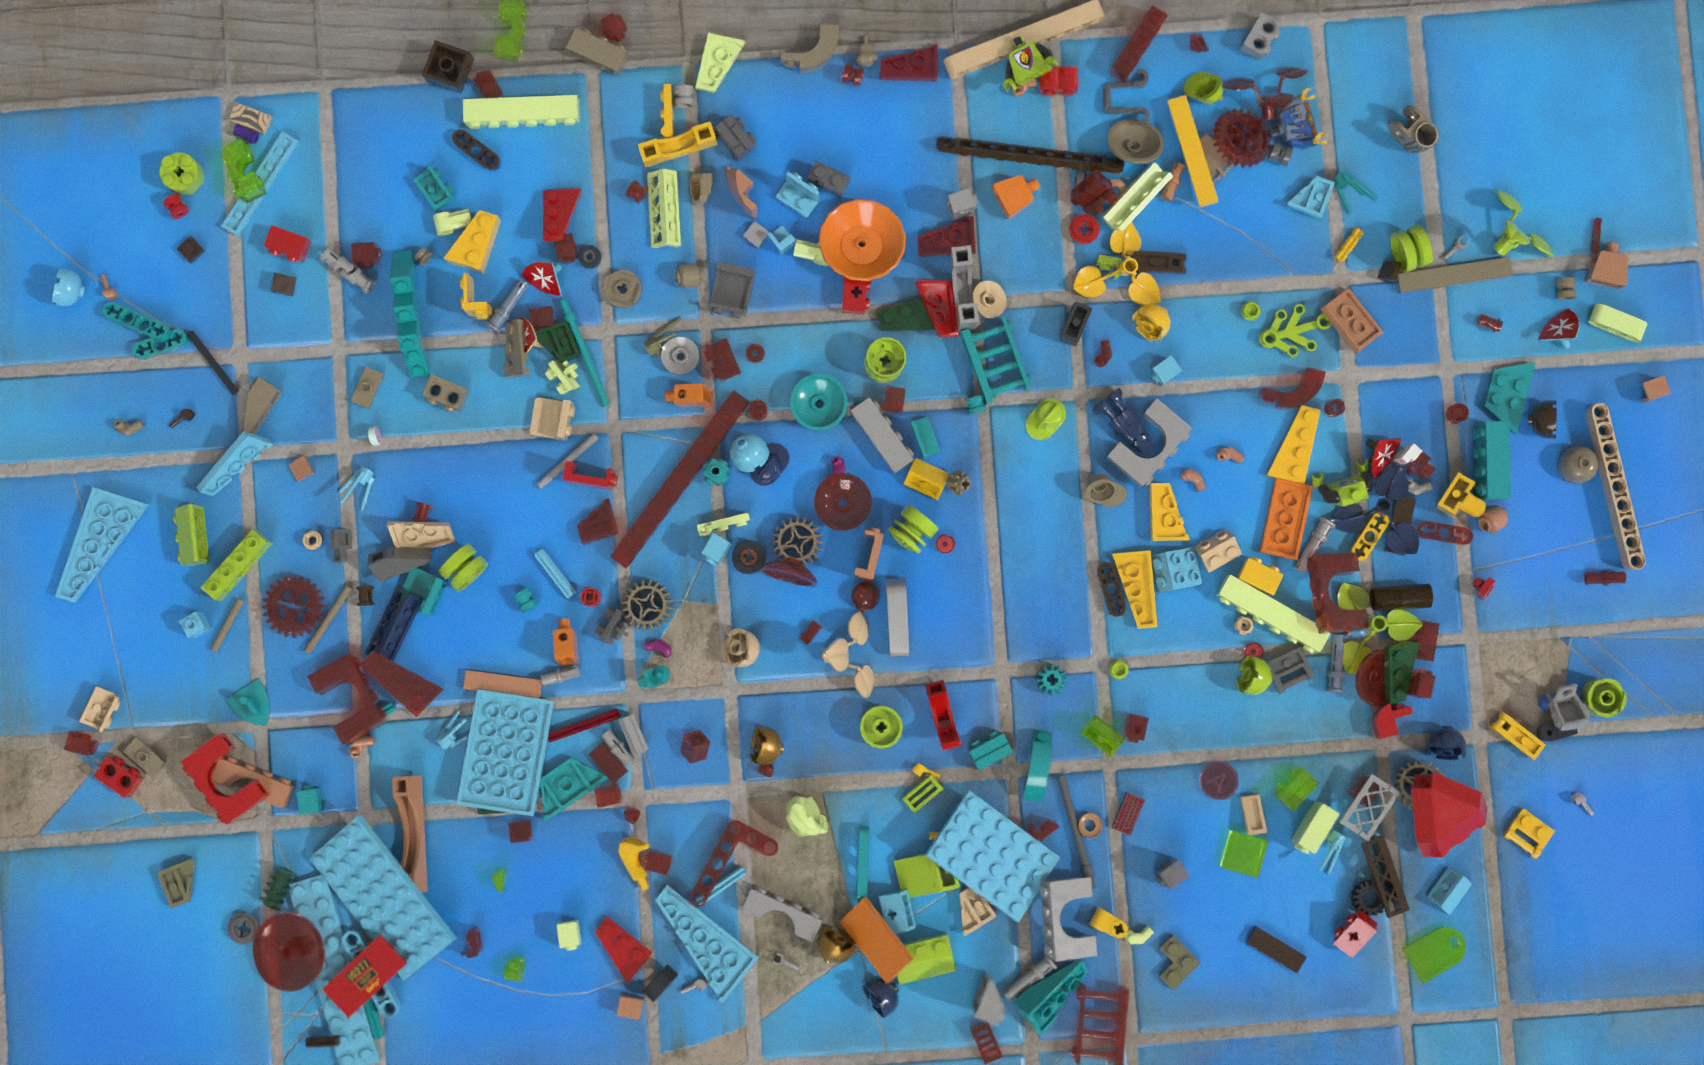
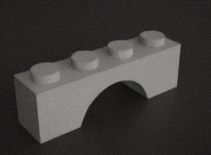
(805, 922)

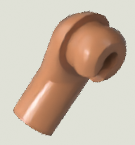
(1021, 89)
(1228, 453)
(358, 746)

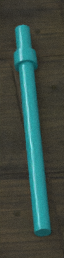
(571, 320)

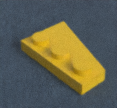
(1164, 515)

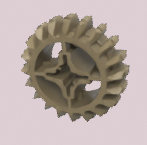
(792, 526)
(643, 613)
(1404, 777)

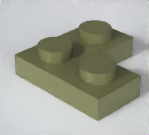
(1182, 962)

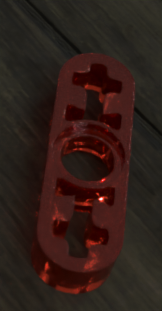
(1458, 530)

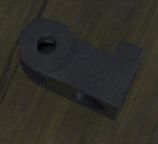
(1550, 732)

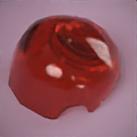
(865, 595)

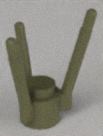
(654, 344)

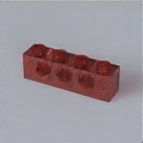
(1138, 44)

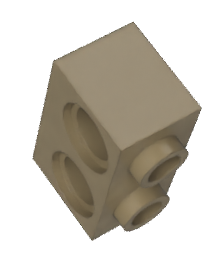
(447, 389)

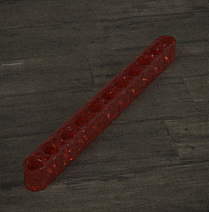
(679, 479)

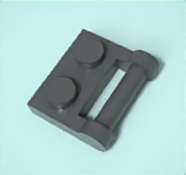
(1286, 664)

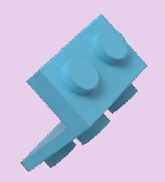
(1176, 569)

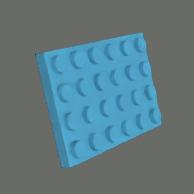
(505, 752)
(992, 856)

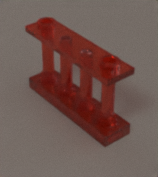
(1117, 1035)

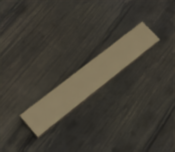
(1454, 275)

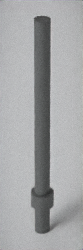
(1086, 868)

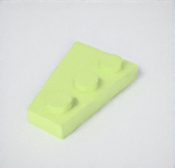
(716, 61)

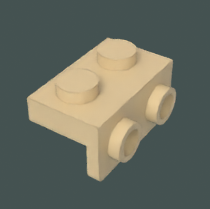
(1218, 550)
(99, 708)

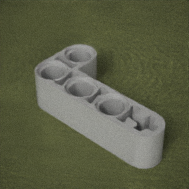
(897, 617)

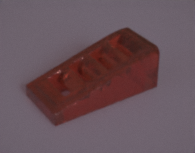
(981, 1027)

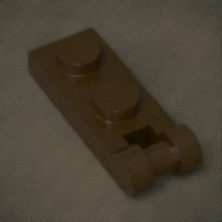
(1160, 262)

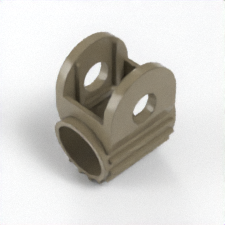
(1408, 134)

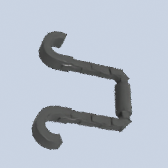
(1136, 110)

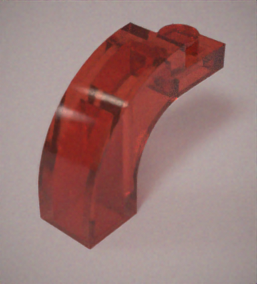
(1309, 386)

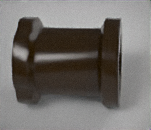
(365, 596)

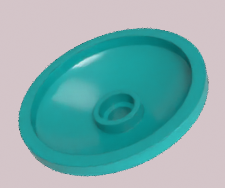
(818, 388)

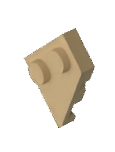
(974, 911)

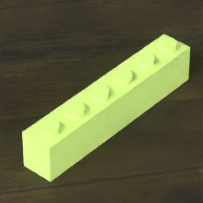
(521, 111)
(1271, 612)

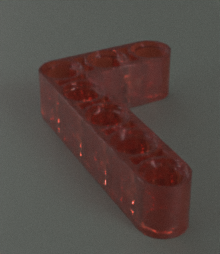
(725, 856)

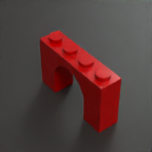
(200, 767)

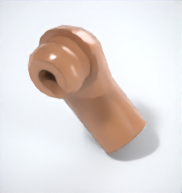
(1194, 476)

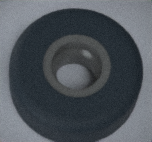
(594, 262)

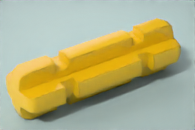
(1349, 244)

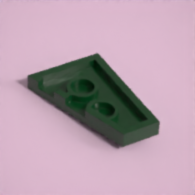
(905, 317)
(1398, 669)

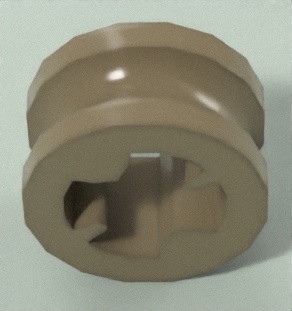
(423, 256)

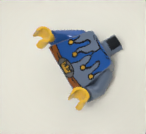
(1297, 124)

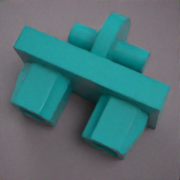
(654, 677)

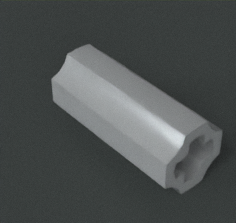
(633, 734)

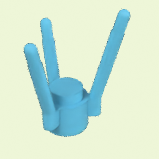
(361, 475)
(447, 737)
(1335, 842)

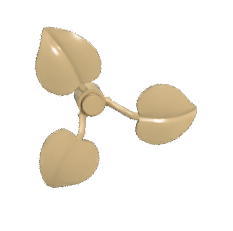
(838, 654)

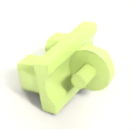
(565, 373)

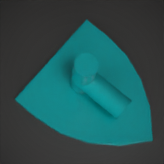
(251, 703)

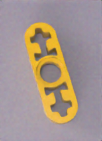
(1381, 527)

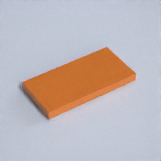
(1286, 519)
(876, 940)

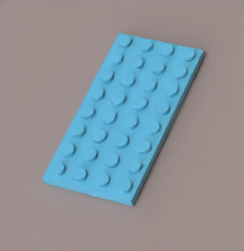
(382, 895)

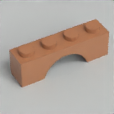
(229, 772)

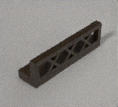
(1389, 875)

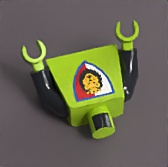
(1027, 63)
(1347, 490)

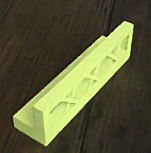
(1136, 197)
(667, 208)

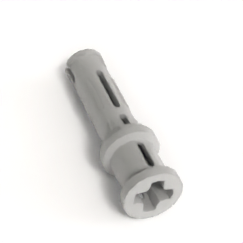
(1318, 537)
(1037, 972)

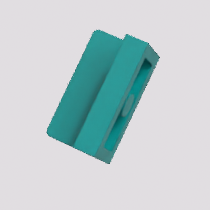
(925, 437)

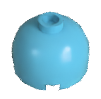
(67, 288)
(748, 452)

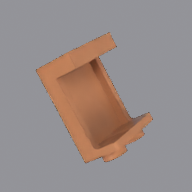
(869, 573)

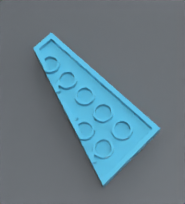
(100, 532)
(713, 949)

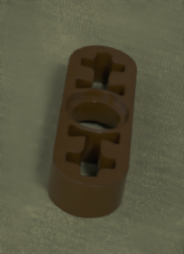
(475, 142)
(1120, 601)

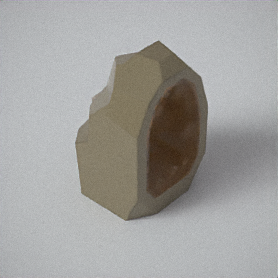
(701, 187)

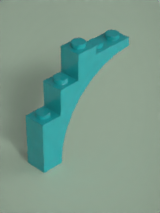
(406, 311)

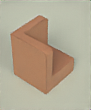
(1655, 388)
(630, 1006)

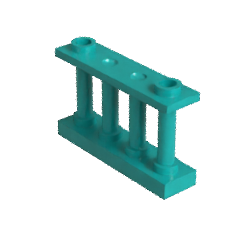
(977, 357)

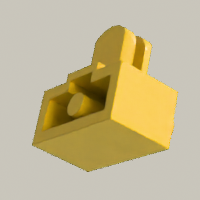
(1459, 497)

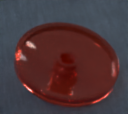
(288, 951)

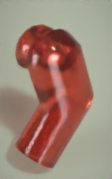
(1106, 354)

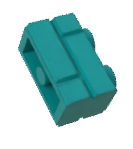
(990, 750)

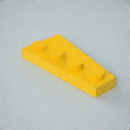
(1295, 452)
(1138, 583)

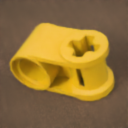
(1106, 921)

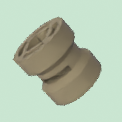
(1566, 288)

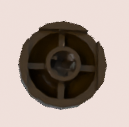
(1544, 419)

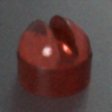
(766, 770)
(631, 815)

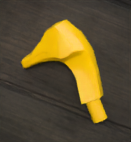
(628, 851)

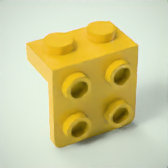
(480, 310)

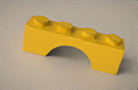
(662, 150)

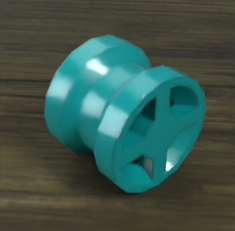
(976, 405)

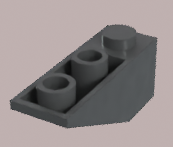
(394, 561)

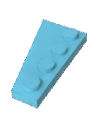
(232, 462)

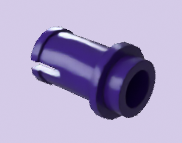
(250, 136)

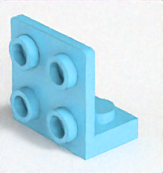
(799, 195)

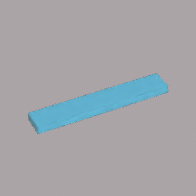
(268, 171)

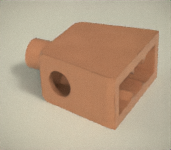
(1608, 268)

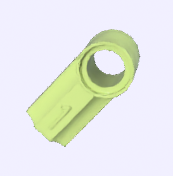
(448, 222)
(809, 251)

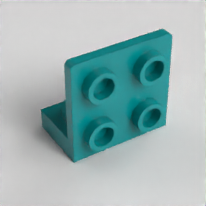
(427, 586)

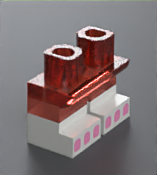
(1415, 460)

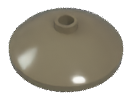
(1135, 142)

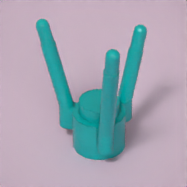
(1345, 180)

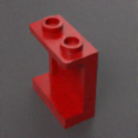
(570, 476)

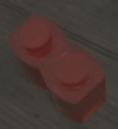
(1421, 684)

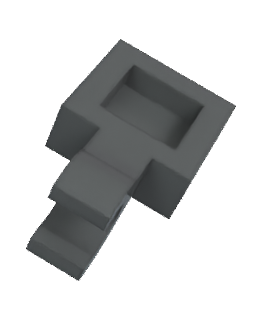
(341, 541)

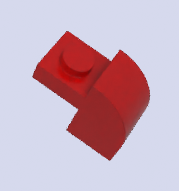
(1384, 719)

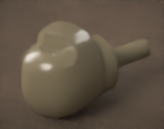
(865, 56)

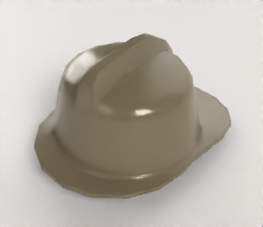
(1104, 491)

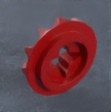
(1091, 224)

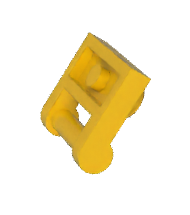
(1532, 828)

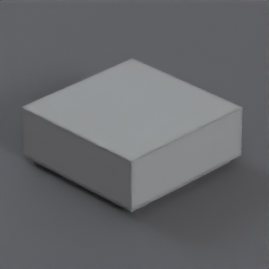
(756, 234)

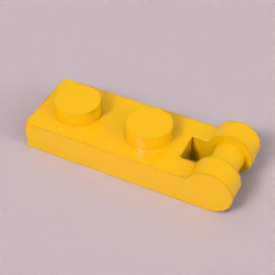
(667, 113)
(1518, 736)

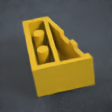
(475, 243)

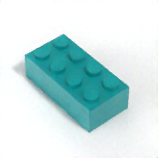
(1492, 461)

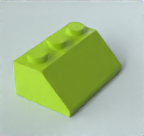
(191, 535)
(931, 958)

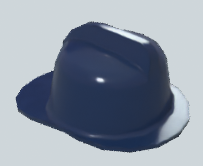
(773, 467)

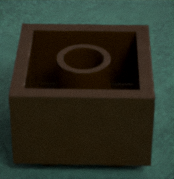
(448, 66)

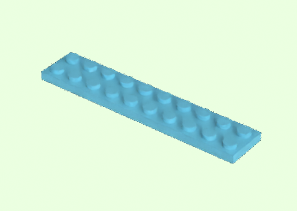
(316, 902)

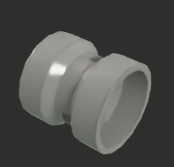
(684, 95)

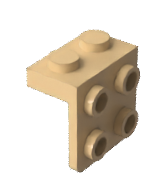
(552, 418)

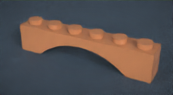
(409, 798)

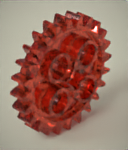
(1252, 137)
(289, 623)

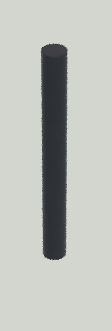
(212, 362)

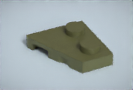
(178, 882)

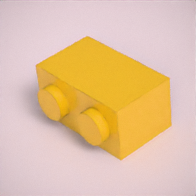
(1260, 576)

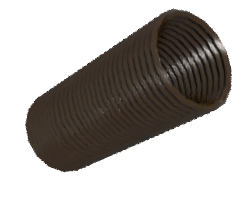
(1406, 597)

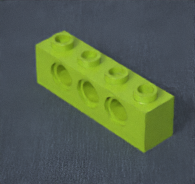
(236, 565)

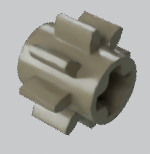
(958, 482)

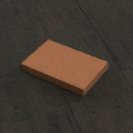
(1351, 320)

